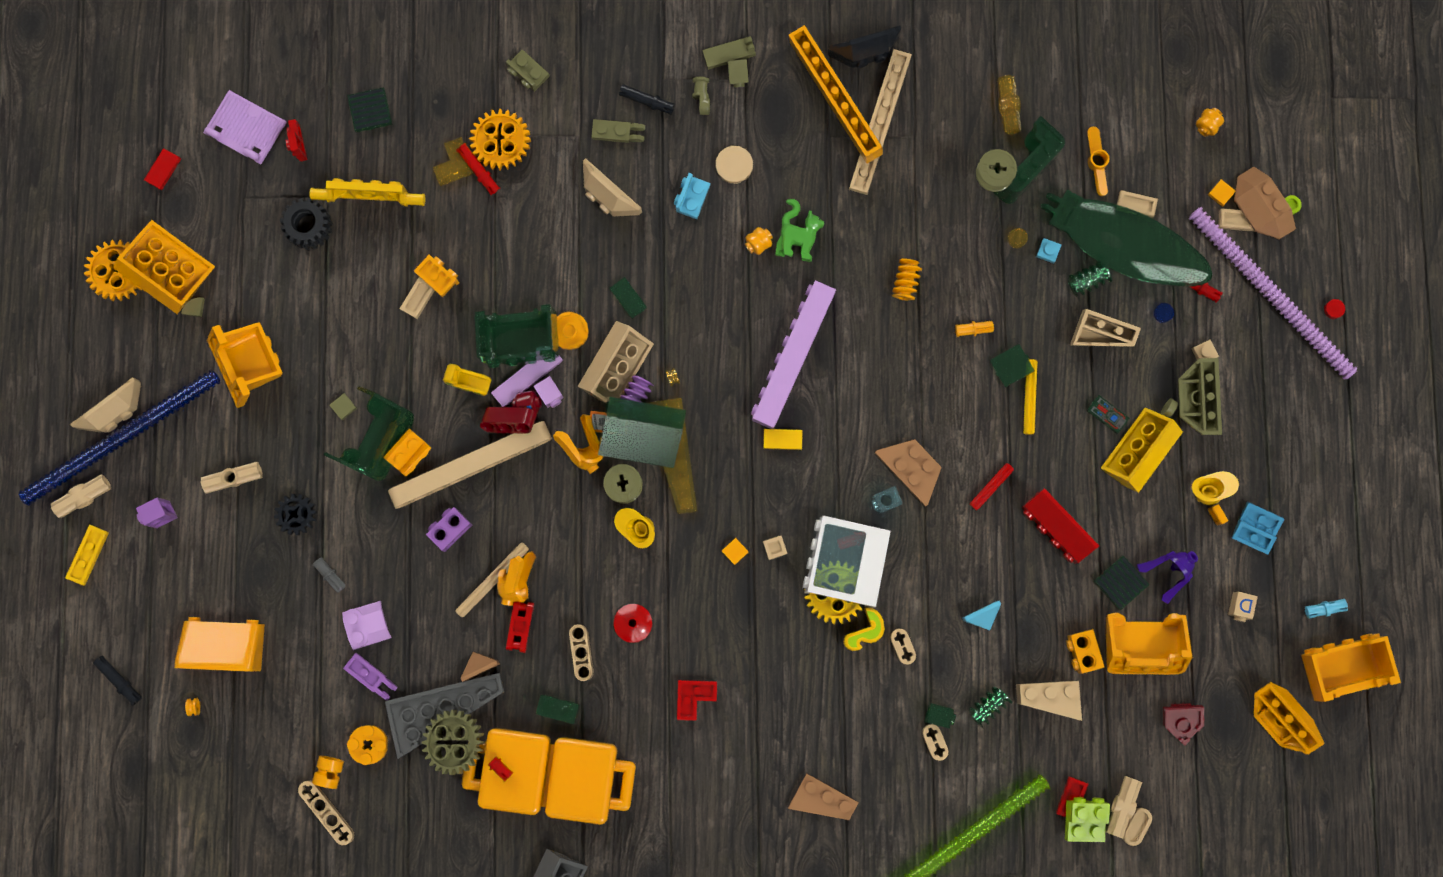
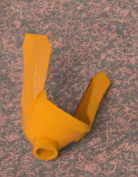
(583, 458)
(513, 585)

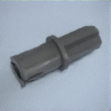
(329, 575)

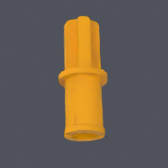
(974, 328)

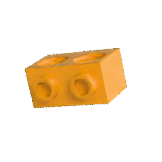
(1090, 649)

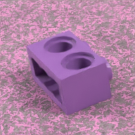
(156, 513)
(452, 533)

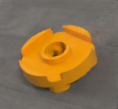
(367, 733)

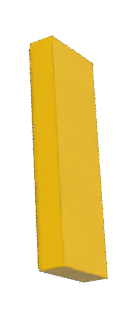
(87, 555)

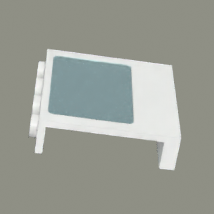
(846, 561)

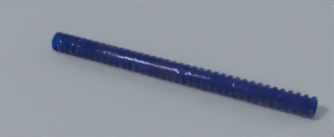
(118, 438)

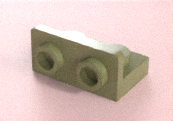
(528, 70)

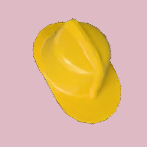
(1215, 487)
(635, 527)

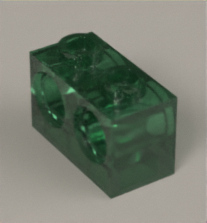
(558, 709)

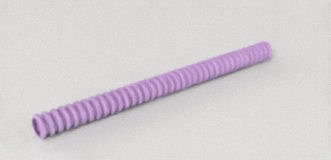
(1273, 293)

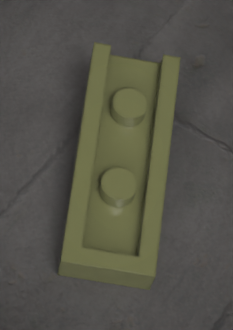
(733, 50)

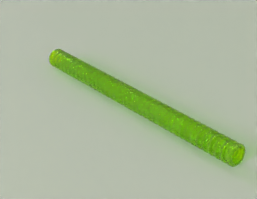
(980, 828)

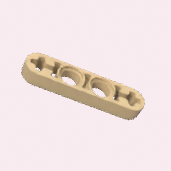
(324, 814)

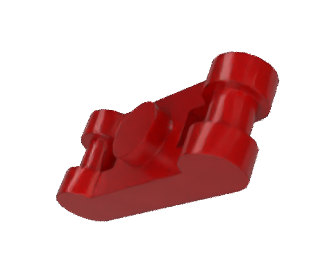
(520, 626)

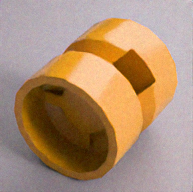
(330, 765)

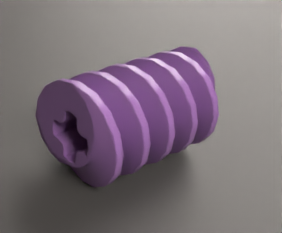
(637, 389)

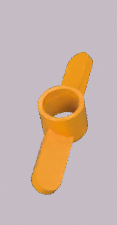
(1099, 171)

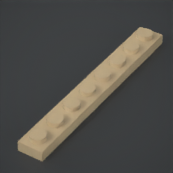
(882, 117)

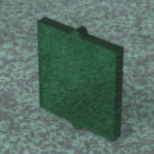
(1012, 365)

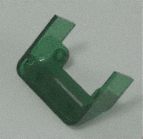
(384, 432)

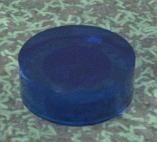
(1163, 312)

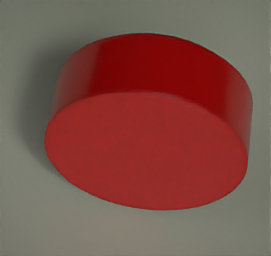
(1334, 309)

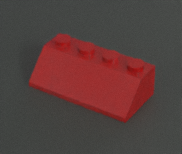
(1059, 526)

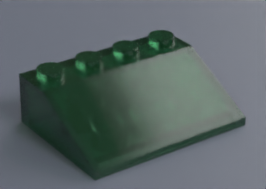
(641, 432)

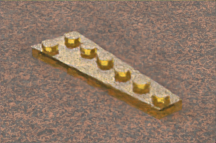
(680, 477)

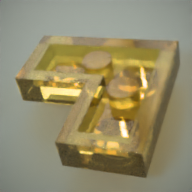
(455, 168)

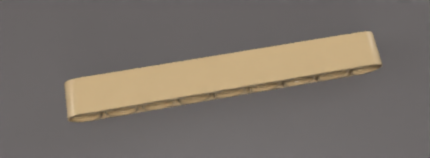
(468, 465)

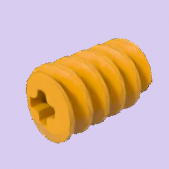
(905, 281)

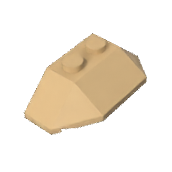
(606, 193)
(111, 410)

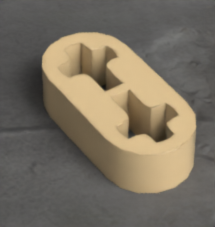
(907, 644)
(931, 744)

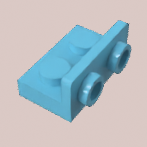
(692, 196)

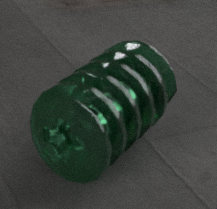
(1088, 278)
(989, 706)

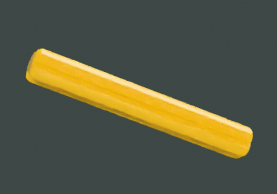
(1030, 400)

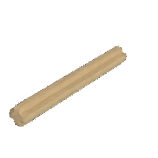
(489, 582)

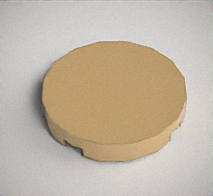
(734, 164)

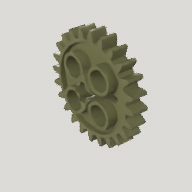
(452, 761)

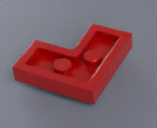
(295, 140)
(689, 693)

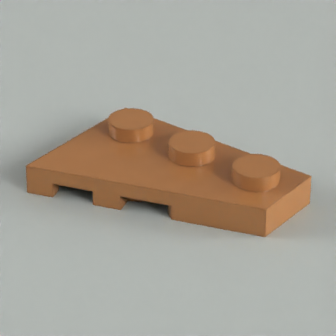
(822, 799)

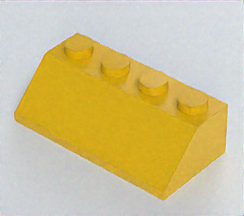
(1142, 449)

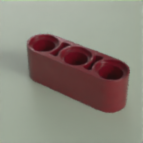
(508, 420)

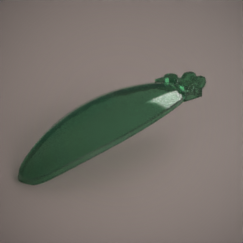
(1128, 241)

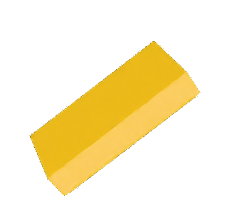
(782, 439)

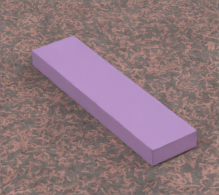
(523, 380)

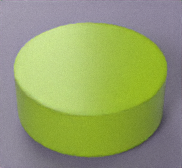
(1294, 202)

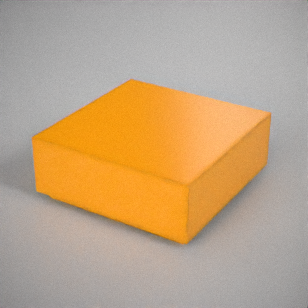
(1221, 192)
(1217, 514)
(735, 551)

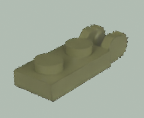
(616, 131)

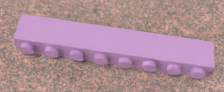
(794, 354)

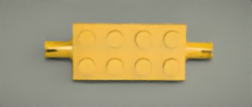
(366, 191)

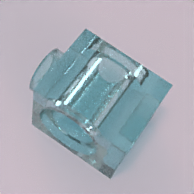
(894, 496)

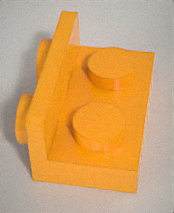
(436, 276)
(407, 452)

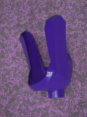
(1181, 562)

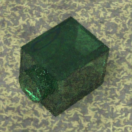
(940, 715)

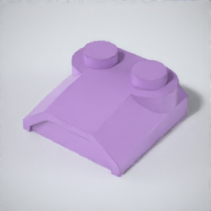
(365, 625)

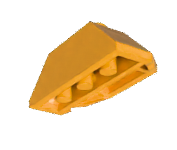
(1286, 719)

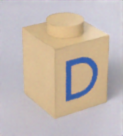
(1242, 606)

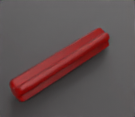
(992, 486)

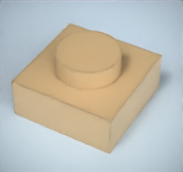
(1205, 350)
(775, 547)

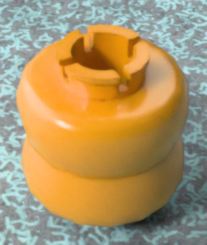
(1209, 122)
(758, 241)

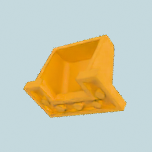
(244, 359)

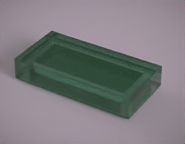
(628, 298)

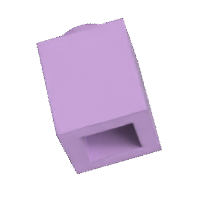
(549, 392)

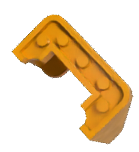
(220, 645)
(1147, 646)

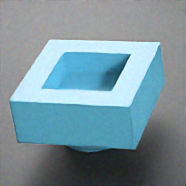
(1048, 250)

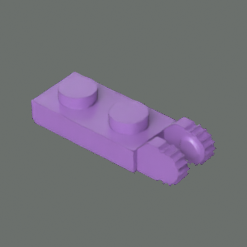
(368, 675)

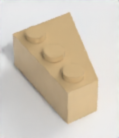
(1101, 330)
(1053, 697)

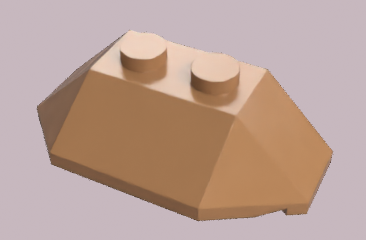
(1263, 204)

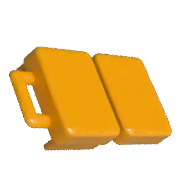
(566, 777)

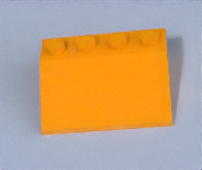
(163, 266)

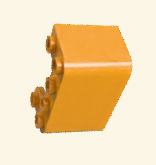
(1350, 666)

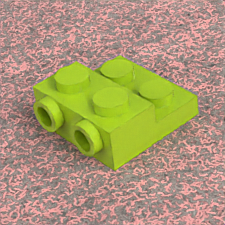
(1086, 820)

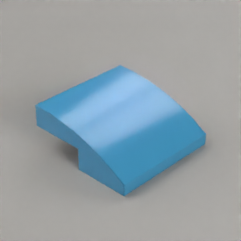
(1257, 528)

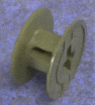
(1005, 166)
(613, 478)

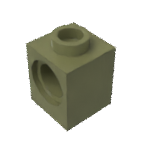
(738, 72)

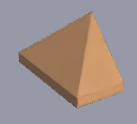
(478, 664)

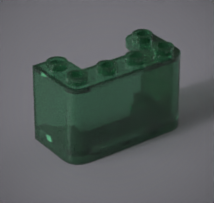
(1045, 145)
(517, 337)

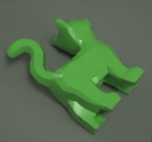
(798, 236)

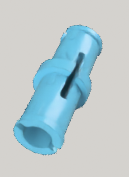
(1326, 608)

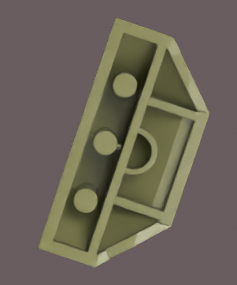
(1201, 397)

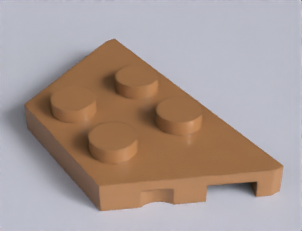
(912, 467)

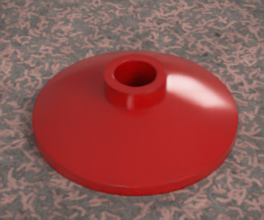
(642, 627)

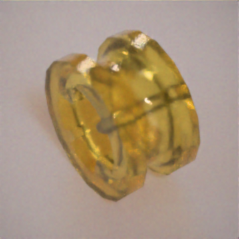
(672, 377)

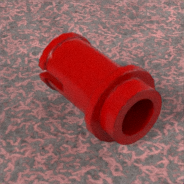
(500, 768)

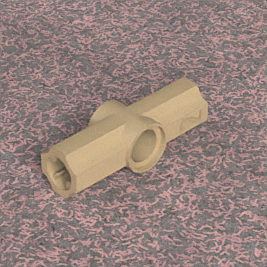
(242, 475)
(80, 496)
(1123, 807)

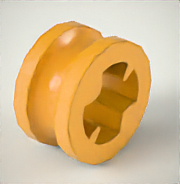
(192, 707)

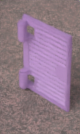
(245, 127)

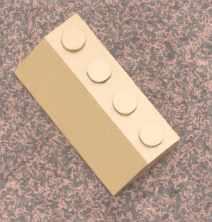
(615, 363)

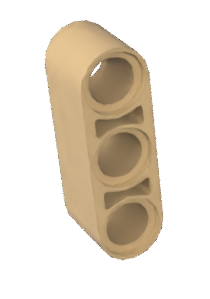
(587, 660)

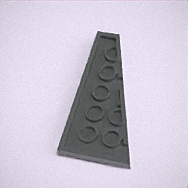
(412, 713)

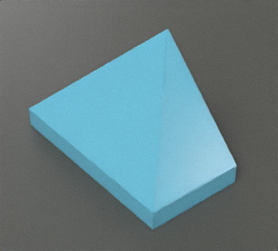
(984, 617)

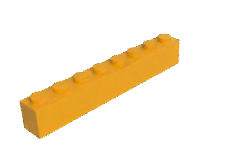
(835, 94)

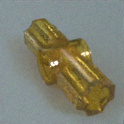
(1009, 104)

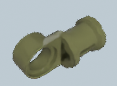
(700, 93)

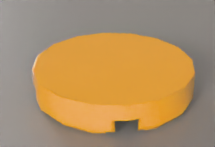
(571, 330)

